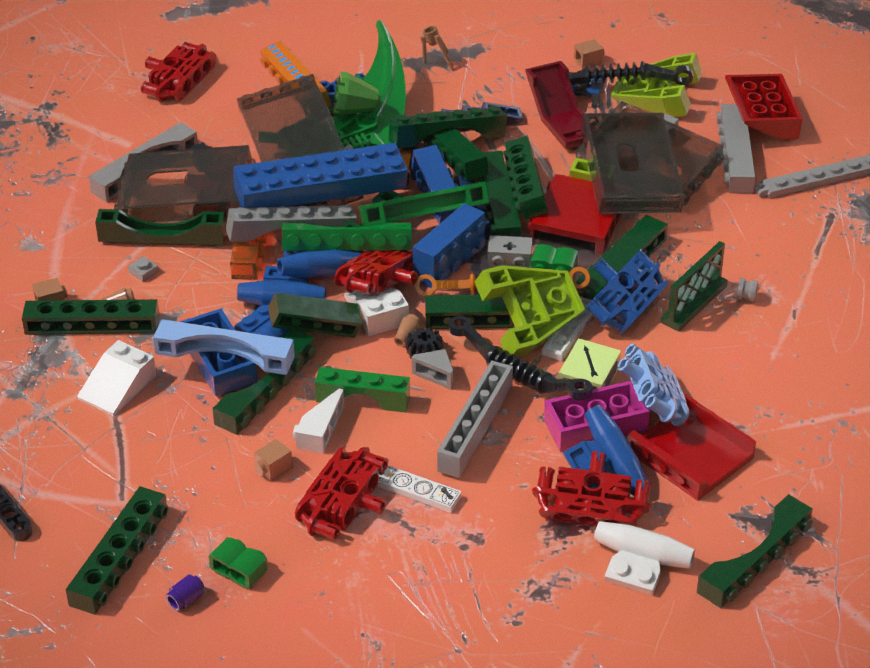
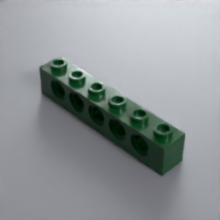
(525, 178)
(90, 316)
(117, 550)

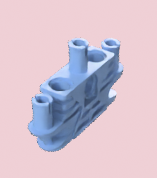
(655, 385)

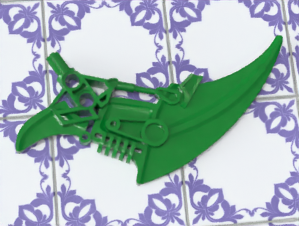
(388, 77)

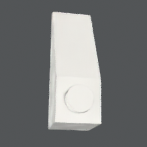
(319, 423)

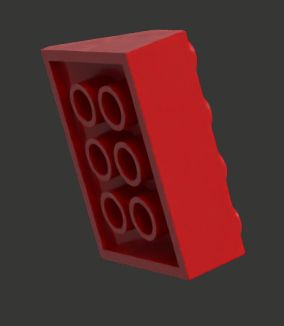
(766, 104)

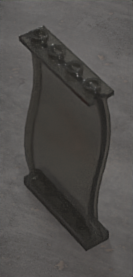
(291, 123)

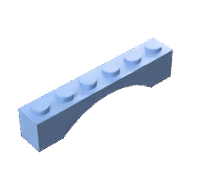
(181, 338)

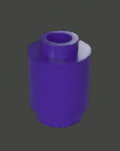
(185, 592)

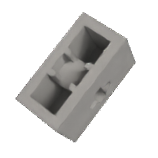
(509, 251)

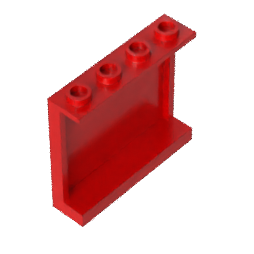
(574, 213)
(695, 453)

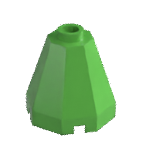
(354, 95)

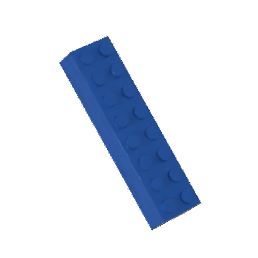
(320, 177)

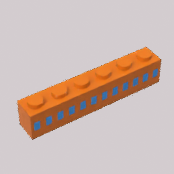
(286, 66)

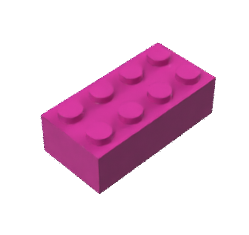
(567, 420)

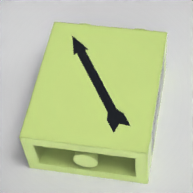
(591, 363)

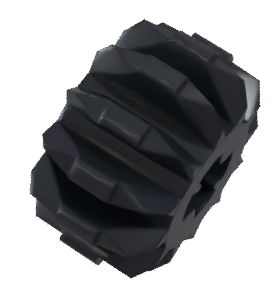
(423, 341)

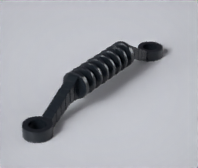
(645, 71)
(523, 372)

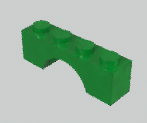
(388, 390)

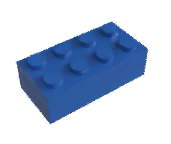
(450, 244)
(222, 370)

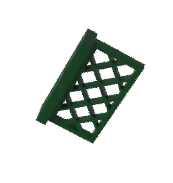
(695, 289)

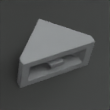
(434, 367)

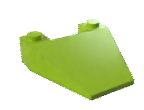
(660, 94)
(536, 300)

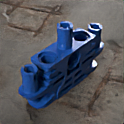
(629, 288)

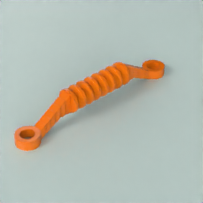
(470, 284)

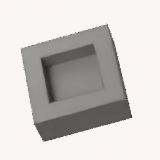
(143, 269)

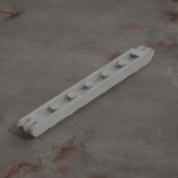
(814, 177)

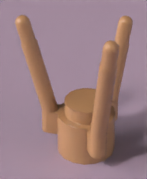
(432, 36)

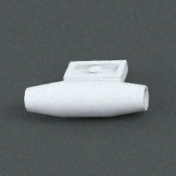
(640, 555)

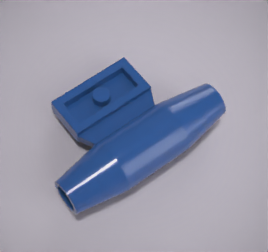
(313, 262)
(263, 291)
(259, 323)
(611, 441)

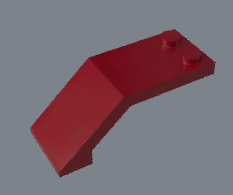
(556, 102)

